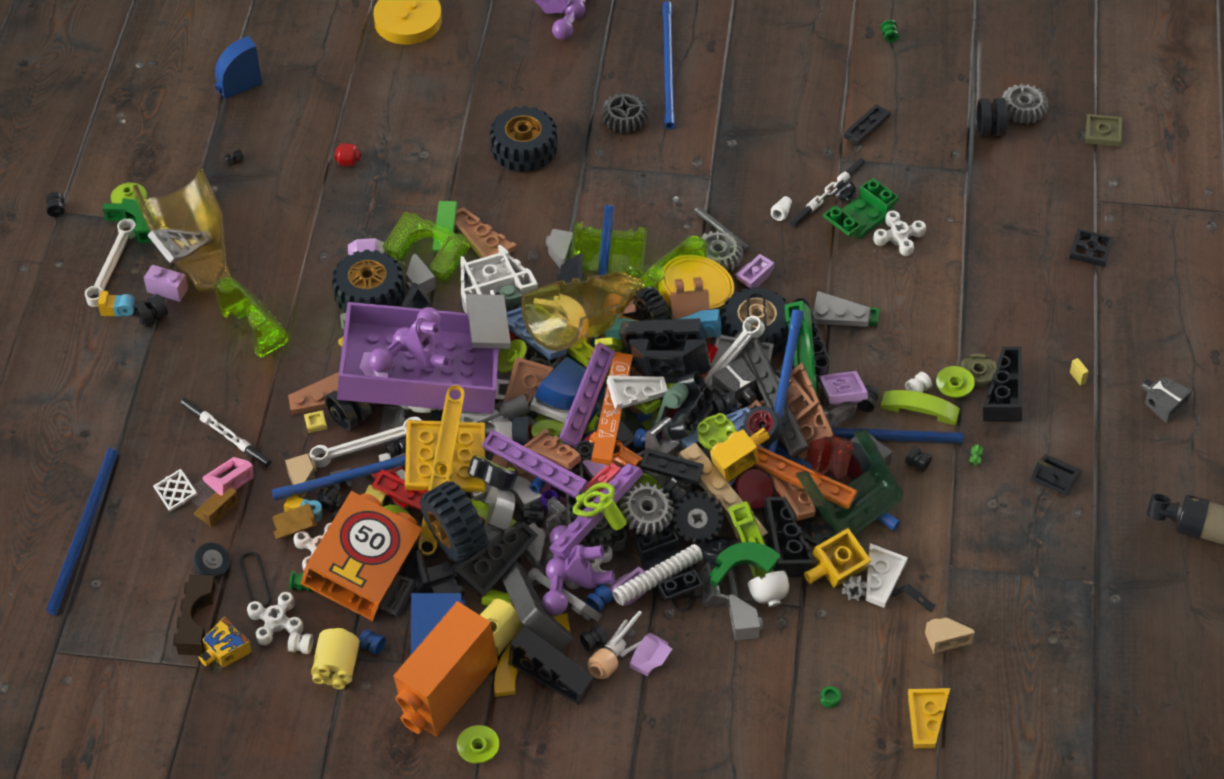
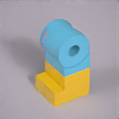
(116, 304)
(295, 501)

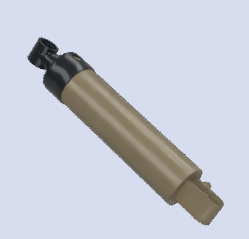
(1196, 517)

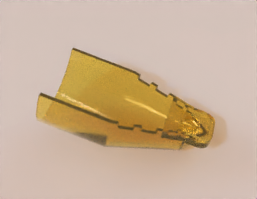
(191, 210)
(577, 311)

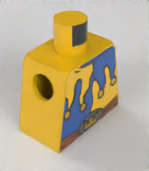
(224, 644)

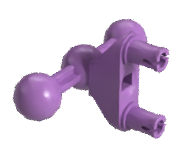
(574, 10)
(415, 340)
(576, 568)

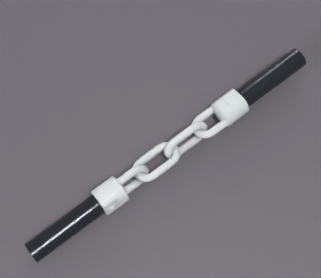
(813, 205)
(243, 445)

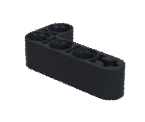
(693, 408)

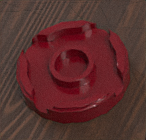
(754, 487)

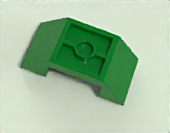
(864, 212)

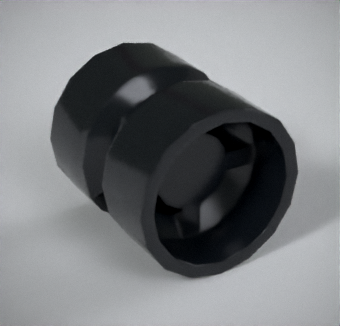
(149, 310)

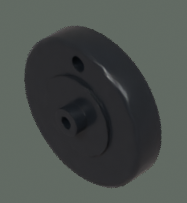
(715, 546)

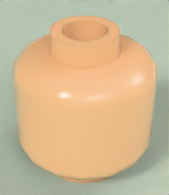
(602, 663)

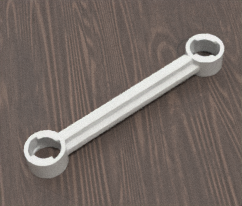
(111, 261)
(737, 346)
(356, 445)

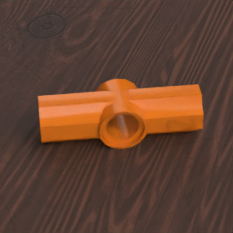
(624, 455)

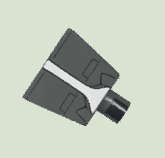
(736, 379)
(1165, 397)

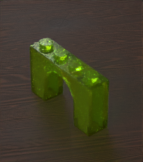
(413, 228)

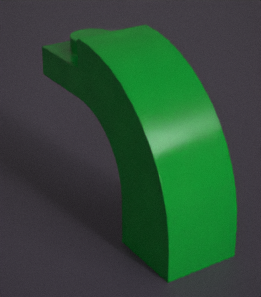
(128, 210)
(744, 553)

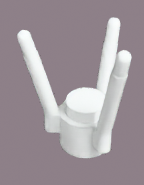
(617, 644)

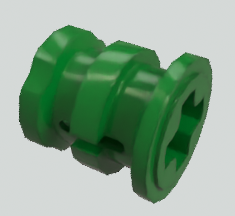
(890, 31)
(295, 580)

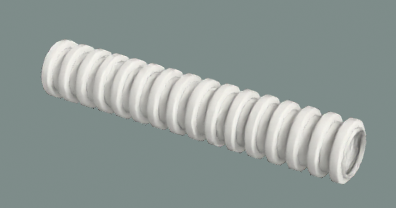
(660, 573)

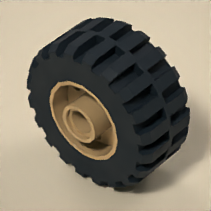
(735, 313)

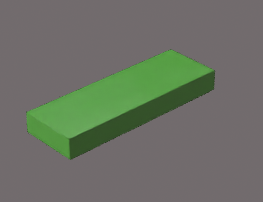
(445, 217)

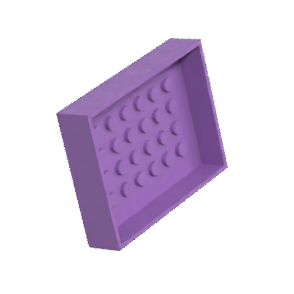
(410, 382)

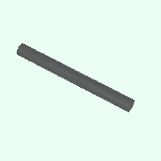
(708, 218)

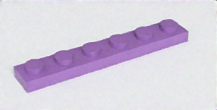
(587, 395)
(534, 464)
(583, 525)

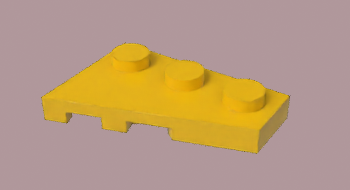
(926, 715)

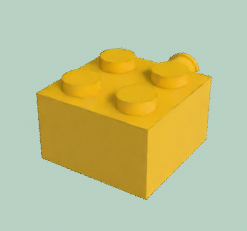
(737, 453)
(838, 559)

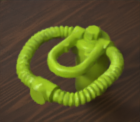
(606, 505)

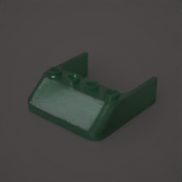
(875, 496)

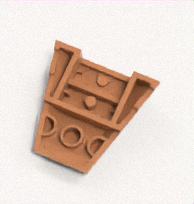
(805, 407)

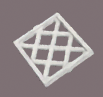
(181, 500)

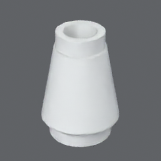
(781, 209)

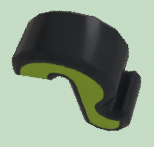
(492, 473)

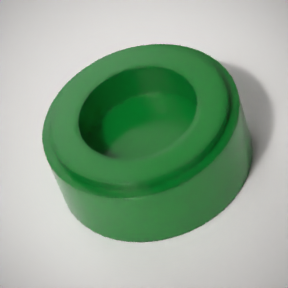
(830, 697)

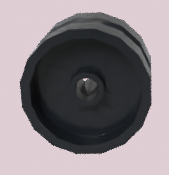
(991, 117)
(346, 412)

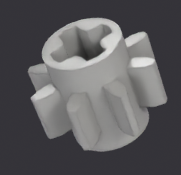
(857, 591)

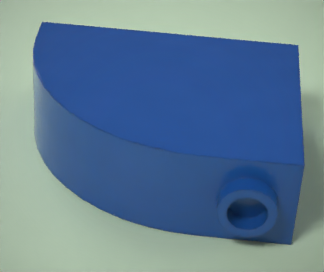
(238, 68)
(561, 385)
(427, 612)

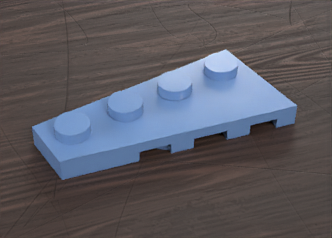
(517, 326)

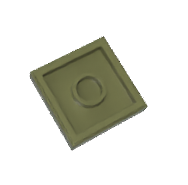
(1103, 130)

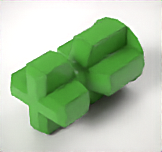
(976, 452)

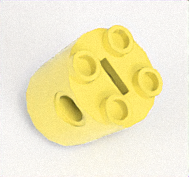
(504, 622)
(335, 658)

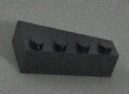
(786, 538)

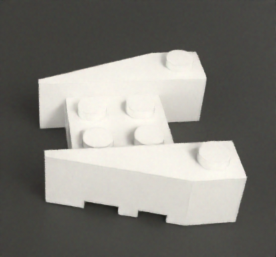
(493, 274)

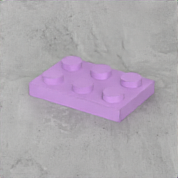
(843, 387)

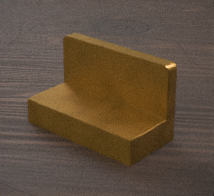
(217, 507)
(294, 521)

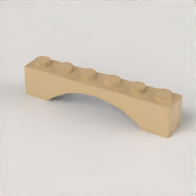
(716, 484)

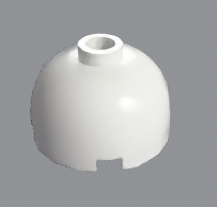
(770, 588)

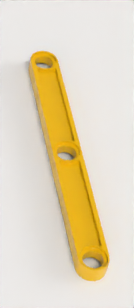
(443, 454)

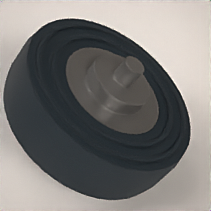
(211, 560)

